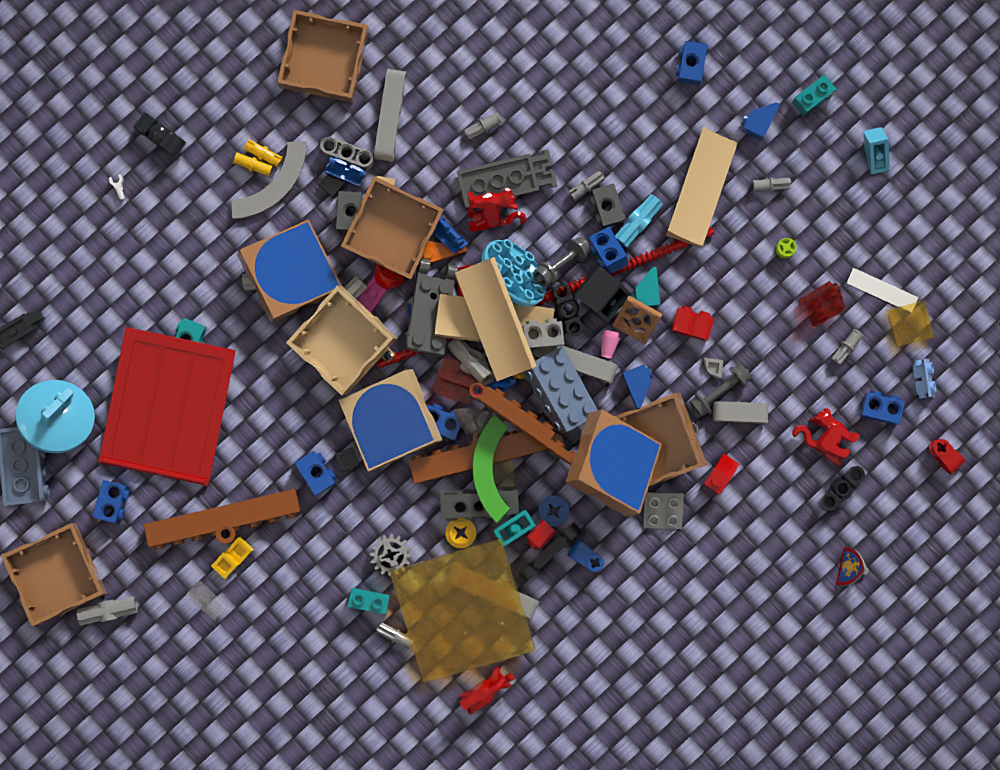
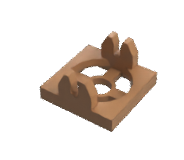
(641, 336)

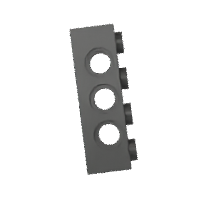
(449, 499)

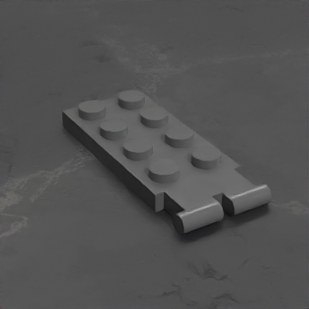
(520, 174)

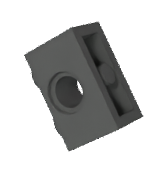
(609, 195)
(346, 201)

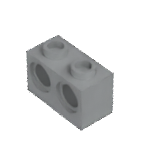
(544, 339)

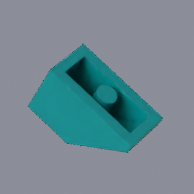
(648, 290)

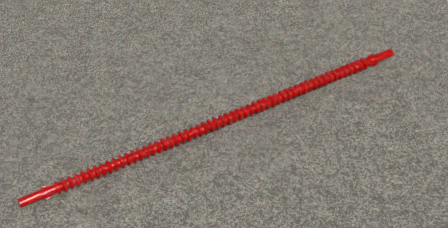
(575, 286)

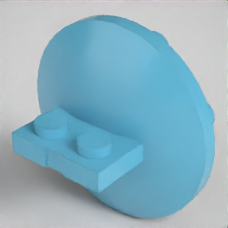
(516, 272)
(55, 416)

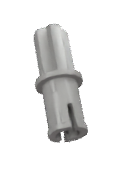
(483, 126)
(771, 184)
(586, 185)
(847, 346)
(394, 635)

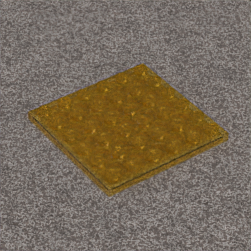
(462, 610)

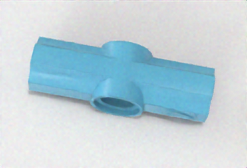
(638, 220)

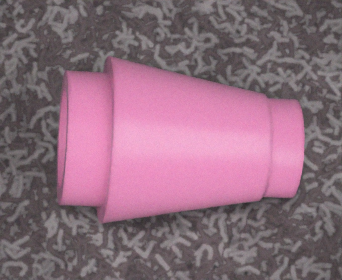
(609, 343)

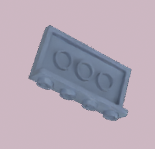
(560, 391)
(21, 470)

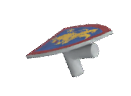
(851, 567)

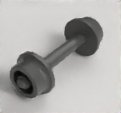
(545, 274)
(740, 375)

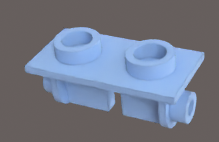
(925, 386)

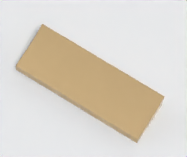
(701, 188)
(495, 319)
(456, 322)

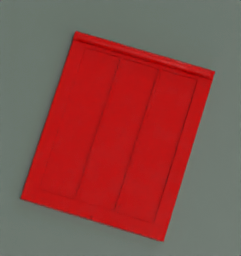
(167, 406)

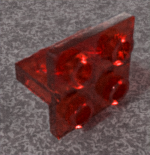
(822, 303)
(453, 382)

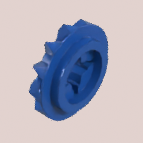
(554, 501)

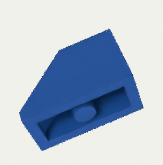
(759, 121)
(638, 383)

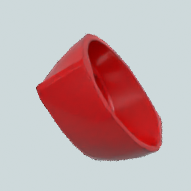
(387, 278)

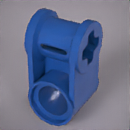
(583, 554)

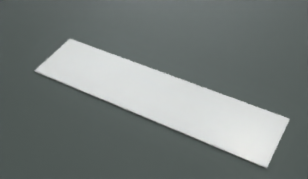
(880, 289)

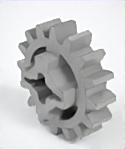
(387, 546)

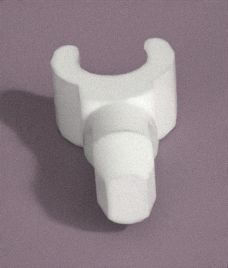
(118, 187)

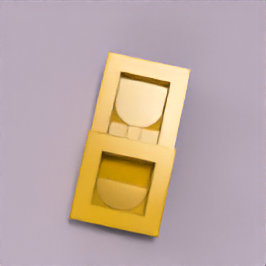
(232, 557)

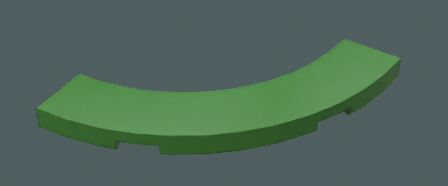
(483, 469)

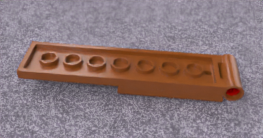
(521, 420)

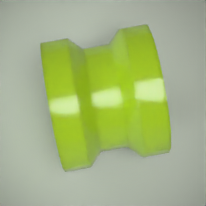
(788, 245)

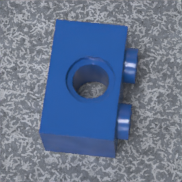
(696, 52)
(319, 484)

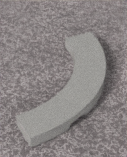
(277, 188)

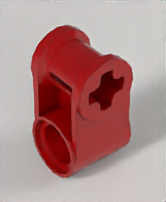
(948, 457)

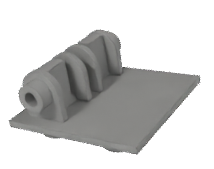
(663, 510)

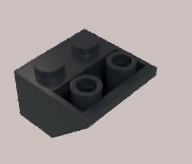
(602, 294)

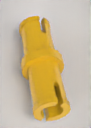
(263, 153)
(252, 164)

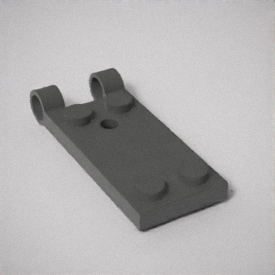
(424, 309)

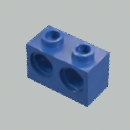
(611, 249)
(881, 413)
(443, 418)
(105, 500)

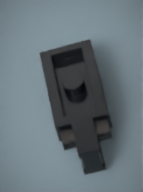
(19, 328)

